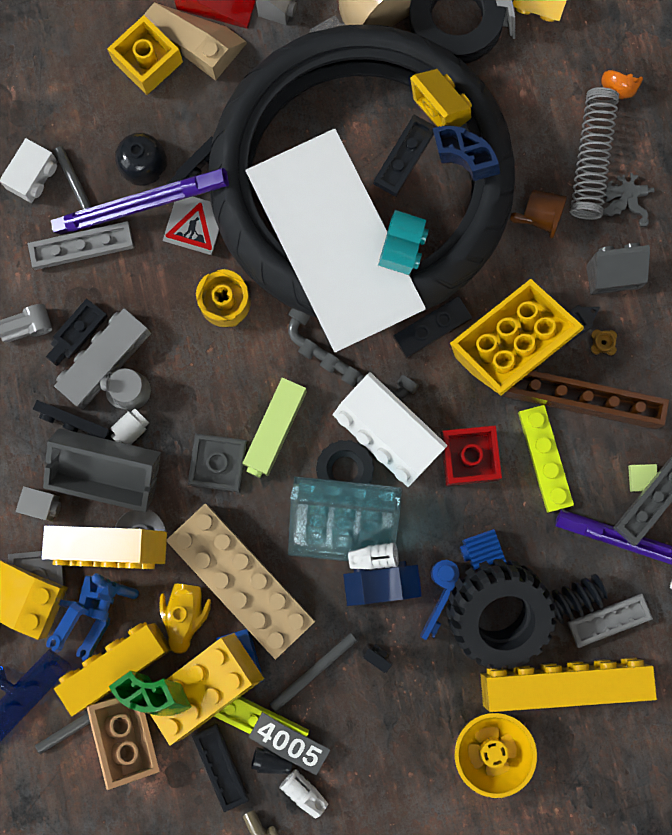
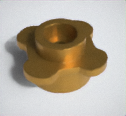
(609, 337)

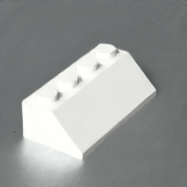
(389, 429)

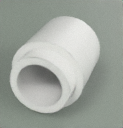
(129, 427)

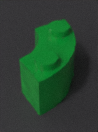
(156, 698)

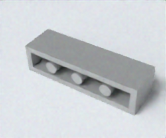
(103, 357)

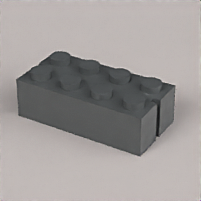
(101, 470)

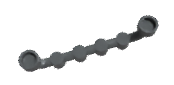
(331, 363)

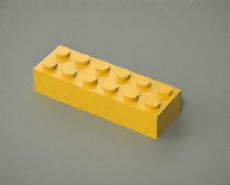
(568, 686)

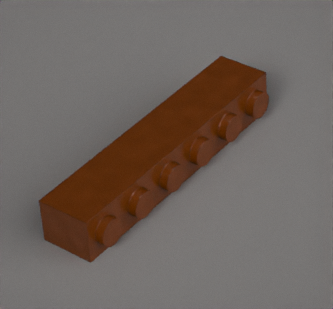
(591, 399)

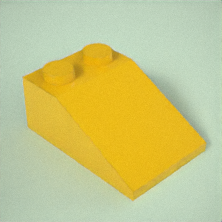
(28, 601)

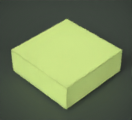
(641, 476)

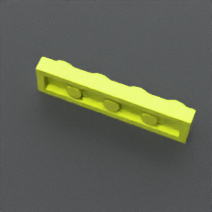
(545, 458)
(244, 715)

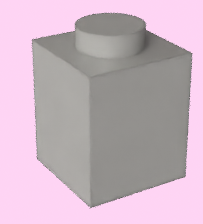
(38, 504)

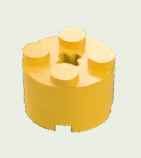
(216, 285)

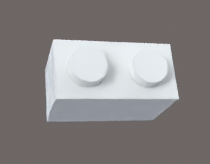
(29, 171)

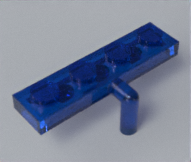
(29, 689)

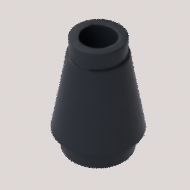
(270, 763)

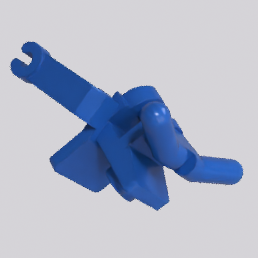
(94, 602)

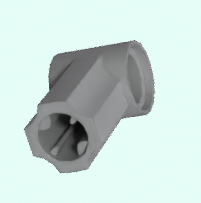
(32, 322)

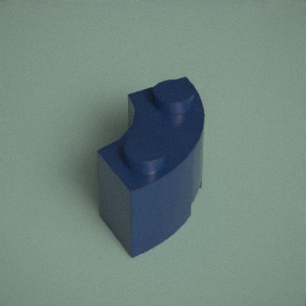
(467, 150)
(382, 585)

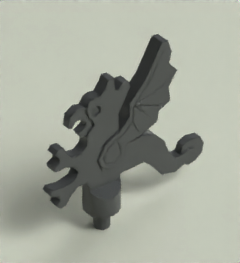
(628, 195)

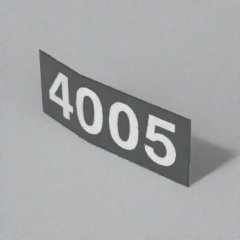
(289, 744)

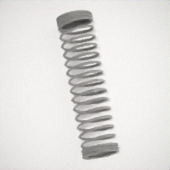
(577, 208)

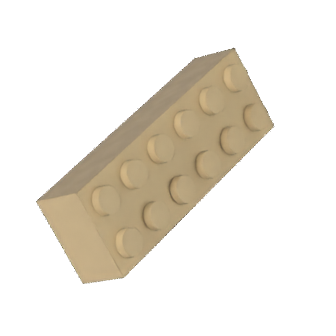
(240, 581)

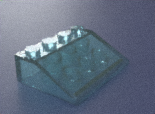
(341, 517)

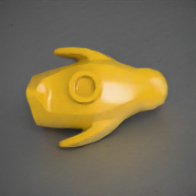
(183, 615)

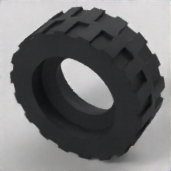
(345, 449)

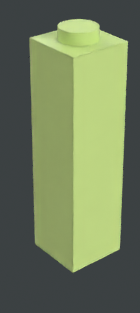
(274, 428)

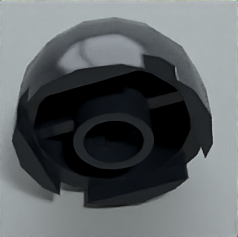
(140, 159)

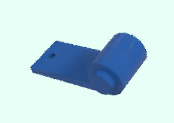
(444, 574)

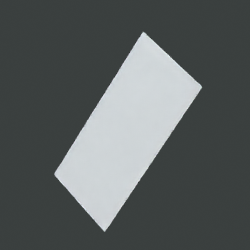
(333, 239)

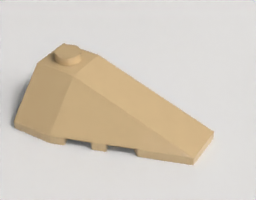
(198, 40)

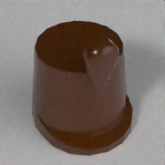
(542, 211)

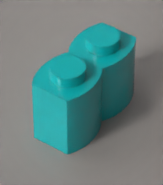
(402, 243)

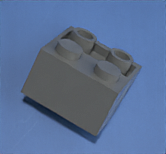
(618, 269)

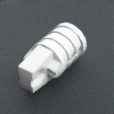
(374, 557)
(304, 794)

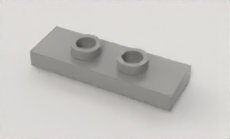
(609, 620)

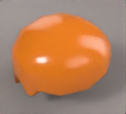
(624, 84)

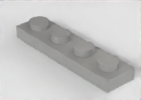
(80, 245)

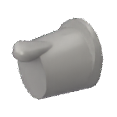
(126, 389)

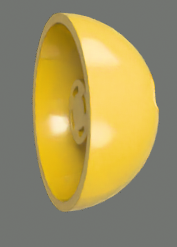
(509, 761)

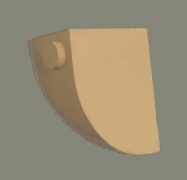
(374, 11)

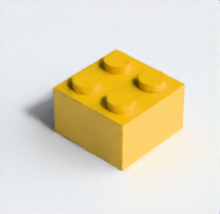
(145, 55)

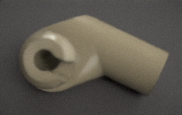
(255, 827)

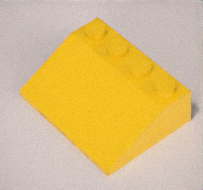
(515, 337)

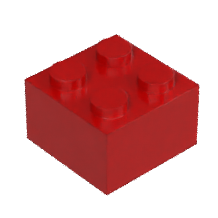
(471, 455)

